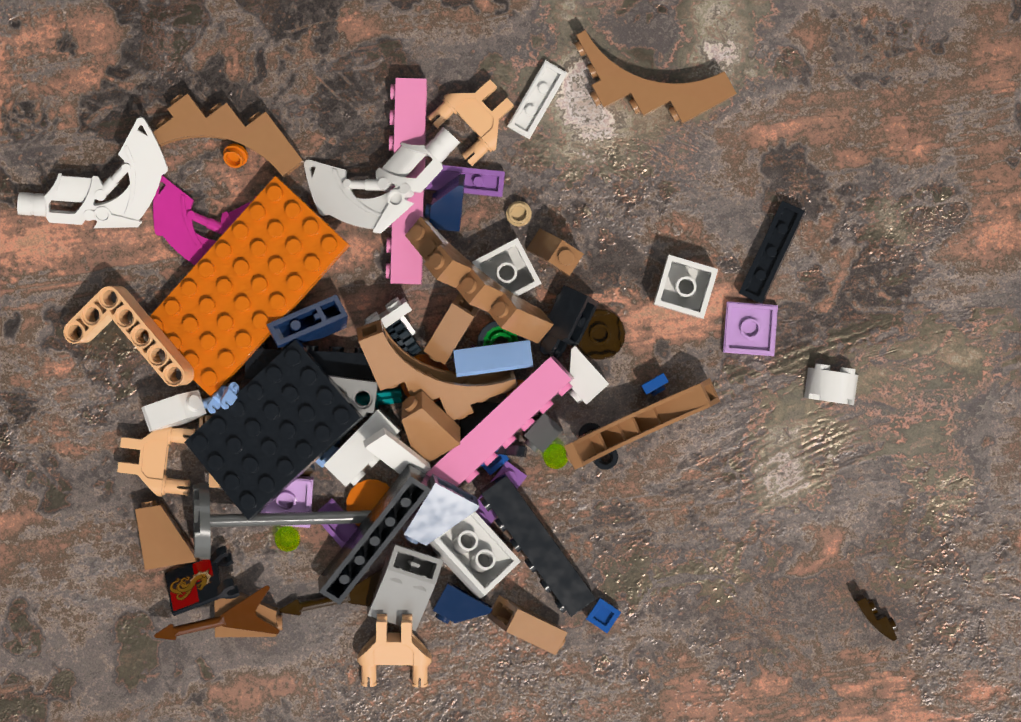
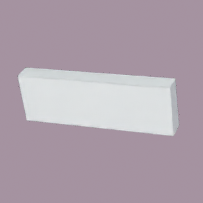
(537, 99)
(394, 452)

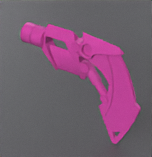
(175, 219)

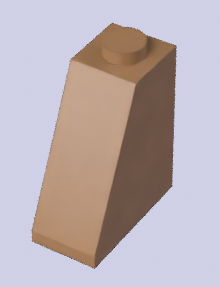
(555, 252)
(451, 330)
(428, 427)
(161, 537)
(264, 611)
(527, 625)

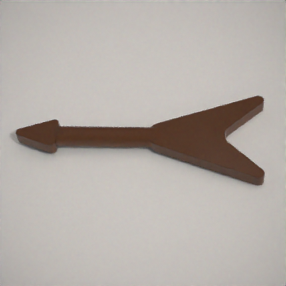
(240, 616)

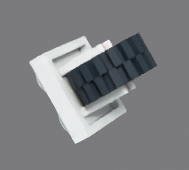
(397, 324)

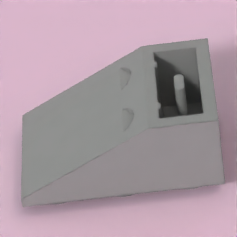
(405, 584)

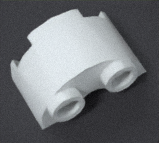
(831, 385)

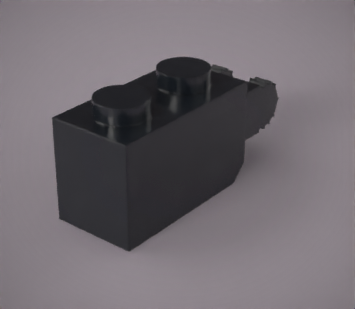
(570, 320)

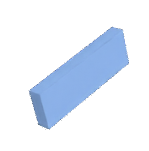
(493, 358)

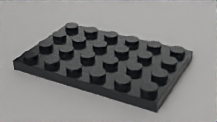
(273, 430)

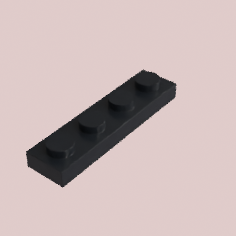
(772, 252)

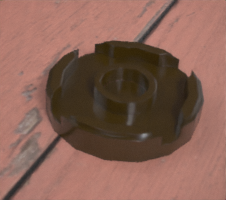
(603, 335)

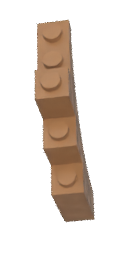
(615, 84)
(223, 123)
(475, 286)
(394, 366)
(641, 423)

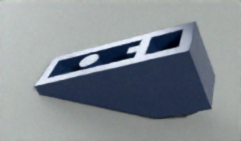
(310, 322)

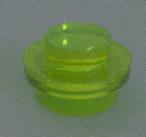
(555, 456)
(287, 538)

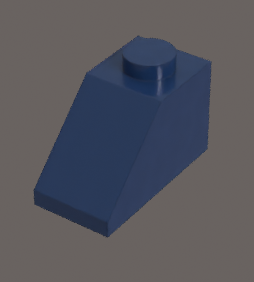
(446, 205)
(459, 605)

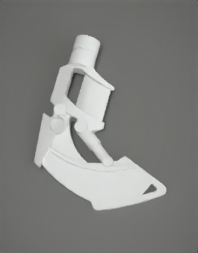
(145, 168)
(334, 193)

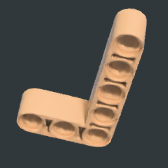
(134, 331)

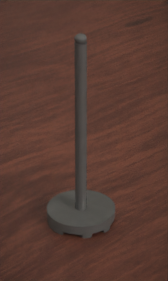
(204, 520)

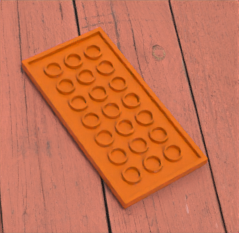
(247, 281)

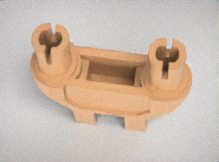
(476, 115)
(154, 458)
(394, 649)

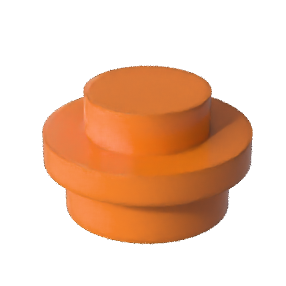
(235, 155)

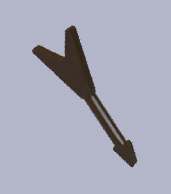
(360, 595)

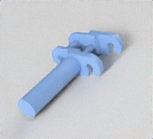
(221, 397)

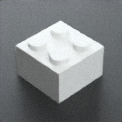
(509, 268)
(685, 286)

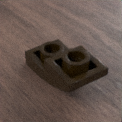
(881, 622)

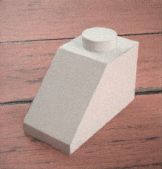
(587, 380)
(174, 411)

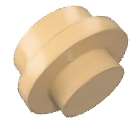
(518, 213)

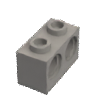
(352, 386)

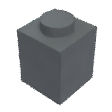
(542, 433)

